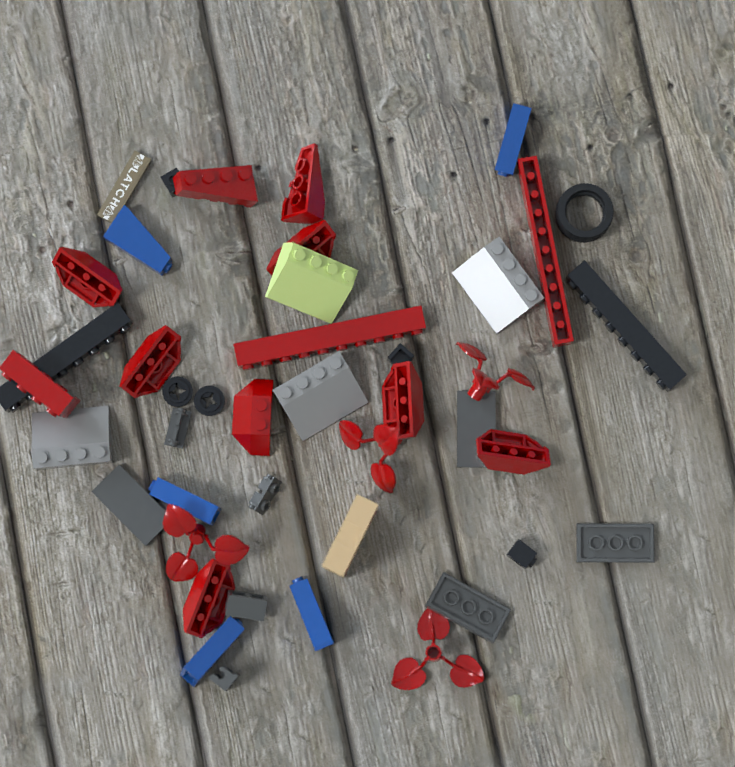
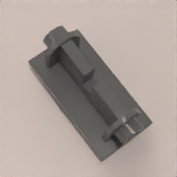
(177, 428)
(262, 502)

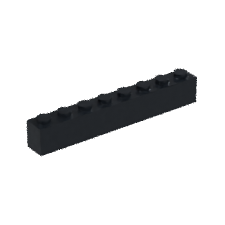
(625, 326)
(71, 352)

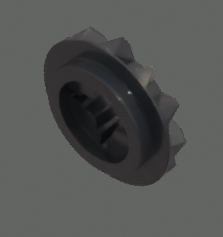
(170, 386)
(206, 392)

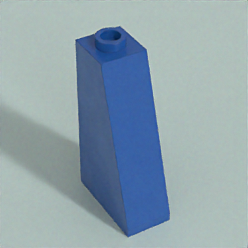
(512, 139)
(135, 240)
(193, 504)
(311, 613)
(212, 651)

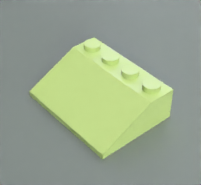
(310, 282)

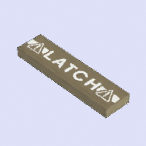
(124, 186)

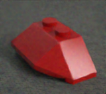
(316, 237)
(87, 277)
(152, 363)
(403, 400)
(254, 417)
(511, 452)
(207, 599)

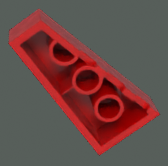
(223, 184)
(39, 385)

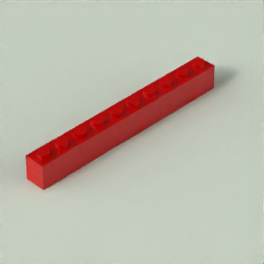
(544, 251)
(329, 337)

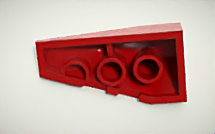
(306, 195)

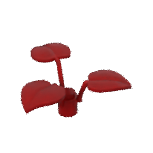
(484, 383)
(387, 439)
(181, 567)
(410, 676)

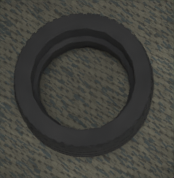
(584, 190)

